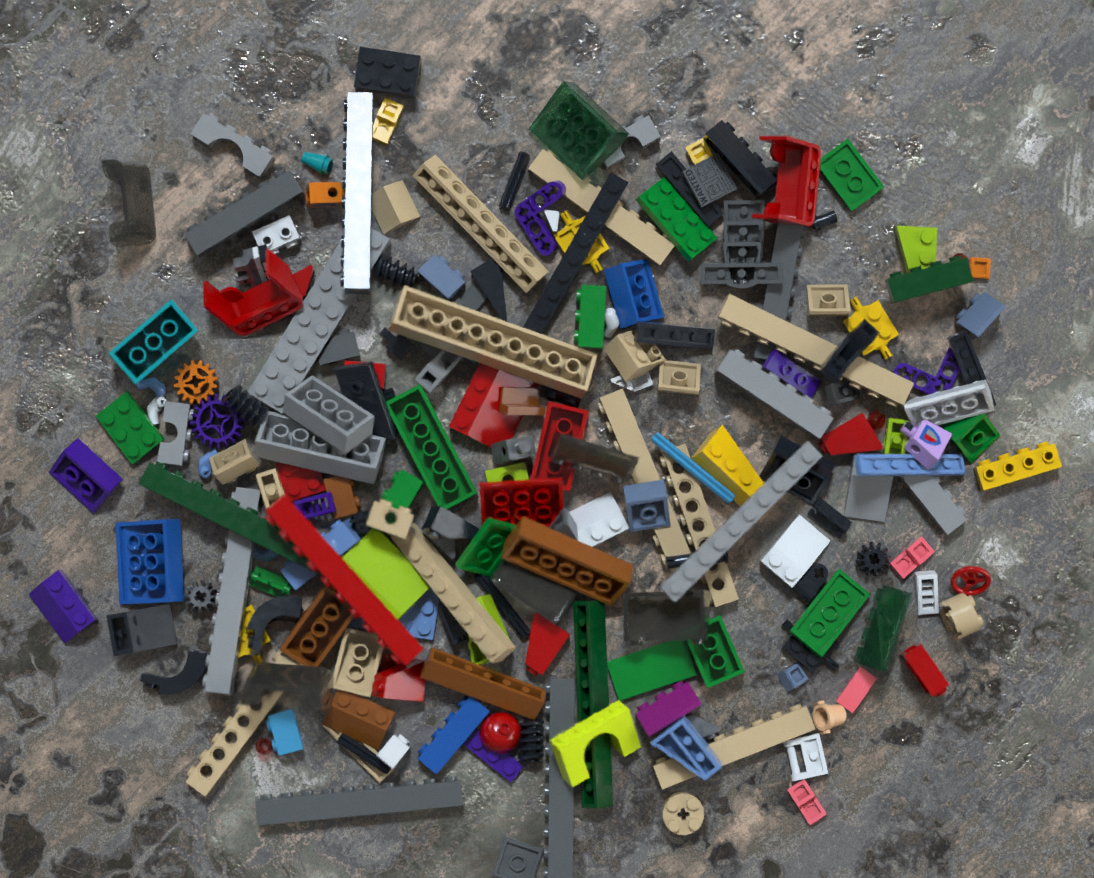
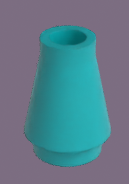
(318, 162)

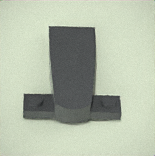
(743, 249)

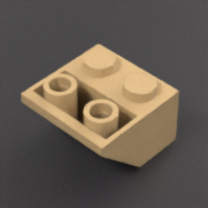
(633, 358)

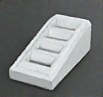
(921, 575)

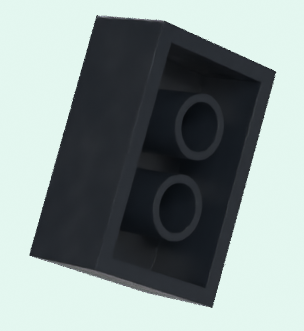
(387, 72)

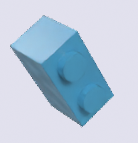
(285, 732)

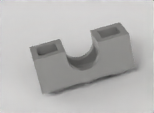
(642, 131)
(175, 451)

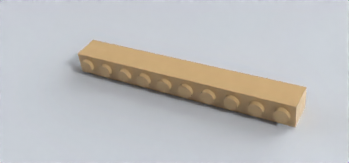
(811, 349)
(630, 441)

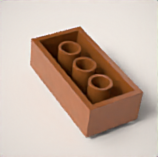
(317, 628)

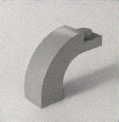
(438, 369)

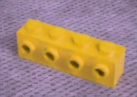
(1018, 466)

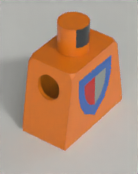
(318, 195)

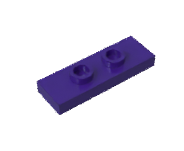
(791, 373)

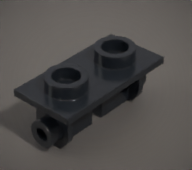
(551, 395)
(829, 517)
(360, 521)

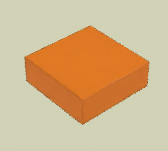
(980, 267)

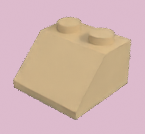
(233, 462)

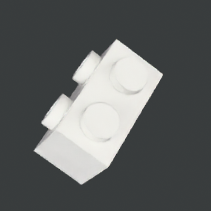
(278, 235)

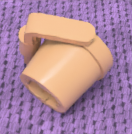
(827, 716)

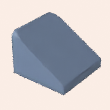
(792, 677)

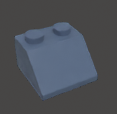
(441, 277)
(979, 314)
(647, 505)

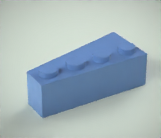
(341, 539)

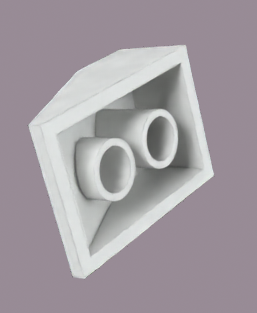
(795, 551)

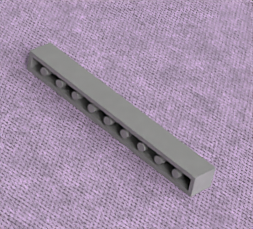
(740, 521)
(231, 602)

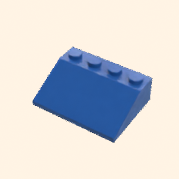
(149, 561)

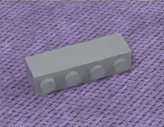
(936, 501)

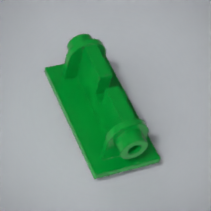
(270, 582)

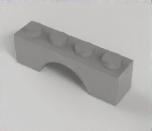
(210, 132)

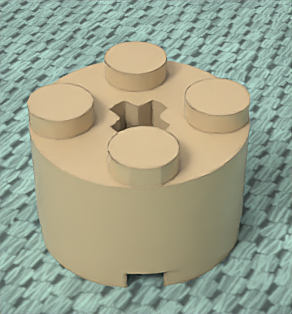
(960, 616)
(692, 820)

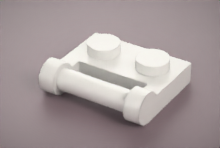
(812, 756)

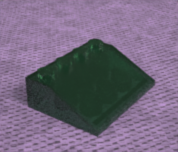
(578, 130)
(883, 627)

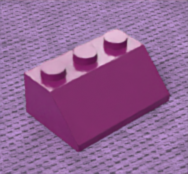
(667, 707)

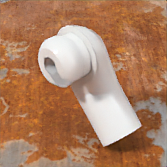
(611, 321)
(154, 408)

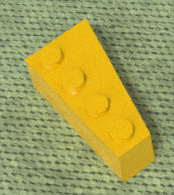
(727, 464)

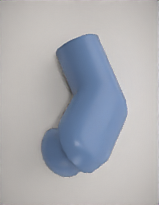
(154, 384)
(204, 466)

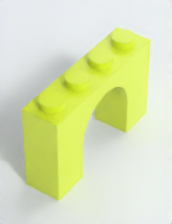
(571, 744)

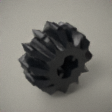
(879, 555)

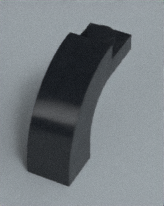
(848, 350)
(279, 608)
(188, 677)

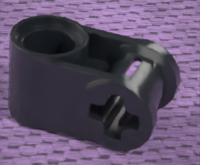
(808, 584)

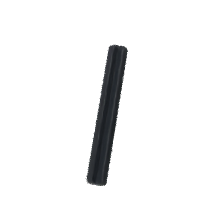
(503, 605)

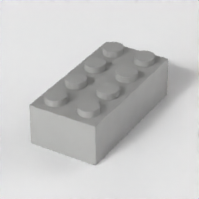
(328, 414)

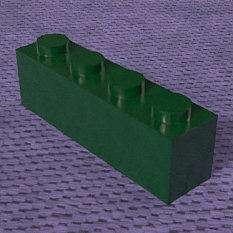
(929, 280)

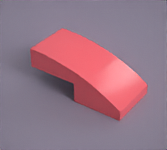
(911, 558)
(856, 689)
(807, 802)

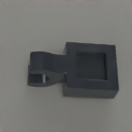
(398, 345)

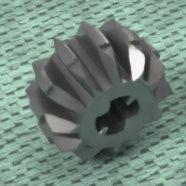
(199, 603)

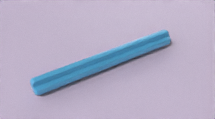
(692, 467)

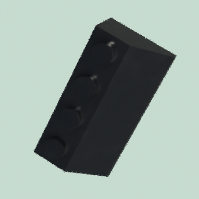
(739, 158)

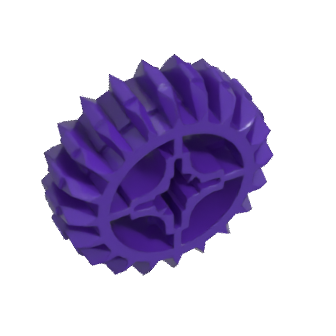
(201, 427)

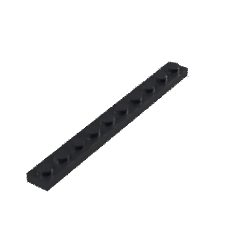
(576, 253)

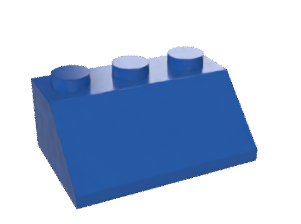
(633, 293)

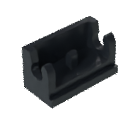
(454, 628)

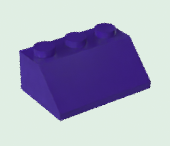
(85, 475)
(63, 606)

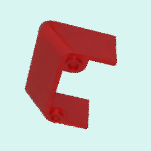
(795, 182)
(259, 305)

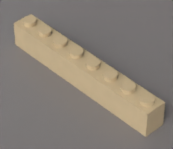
(620, 222)
(455, 594)
(742, 742)

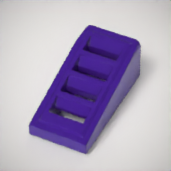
(301, 506)

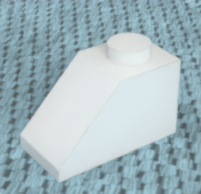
(394, 750)

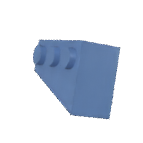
(688, 747)

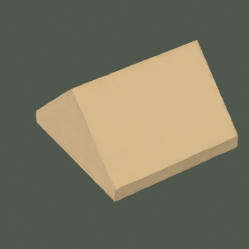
(393, 206)
(828, 300)
(679, 377)

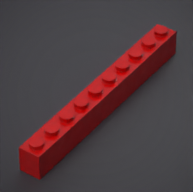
(343, 580)

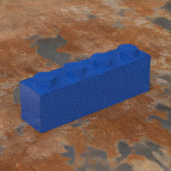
(453, 734)

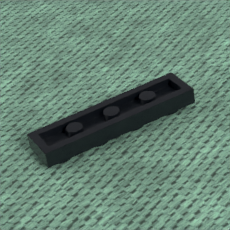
(672, 170)
(674, 335)
(967, 358)

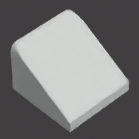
(553, 219)

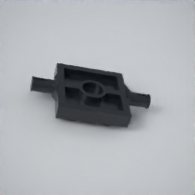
(805, 656)

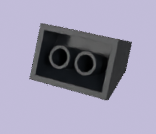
(811, 483)

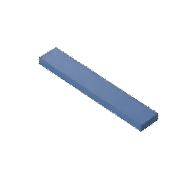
(907, 465)

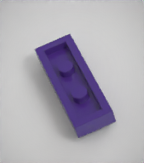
(502, 763)

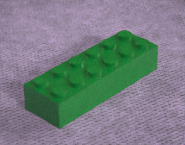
(431, 447)

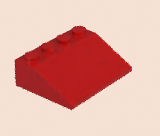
(479, 409)
(511, 500)

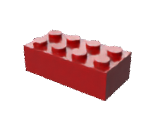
(562, 420)

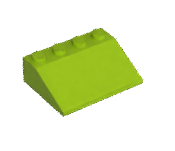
(386, 572)

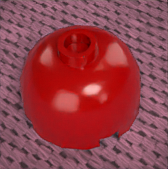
(500, 733)

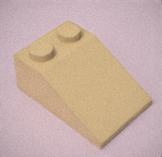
(357, 662)

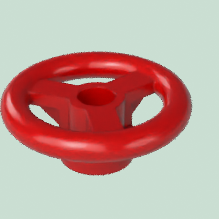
(971, 577)

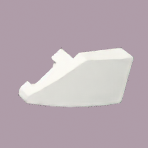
(635, 384)

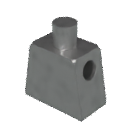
(515, 449)

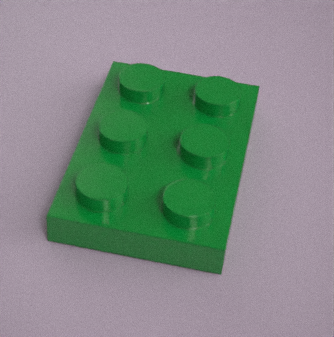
(849, 175)
(130, 427)
(486, 548)

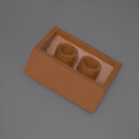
(358, 718)

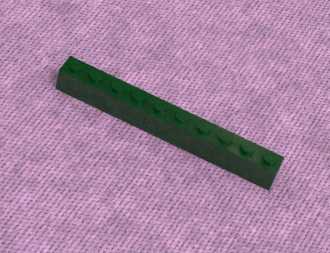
(223, 512)
(592, 698)

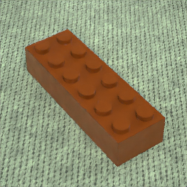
(567, 561)

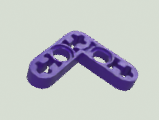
(534, 210)
(932, 381)

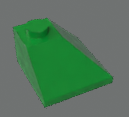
(972, 435)

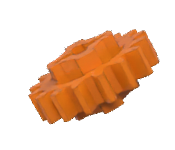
(194, 372)

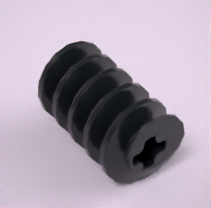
(395, 272)
(246, 405)
(530, 741)

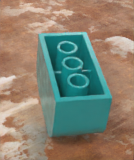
(153, 342)

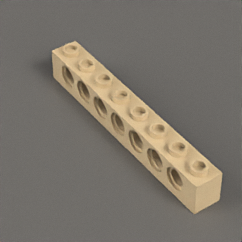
(480, 223)
(728, 592)
(205, 783)

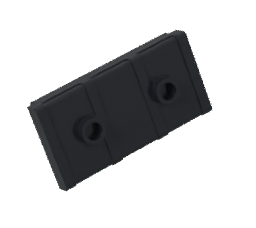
(363, 388)

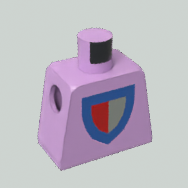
(925, 441)

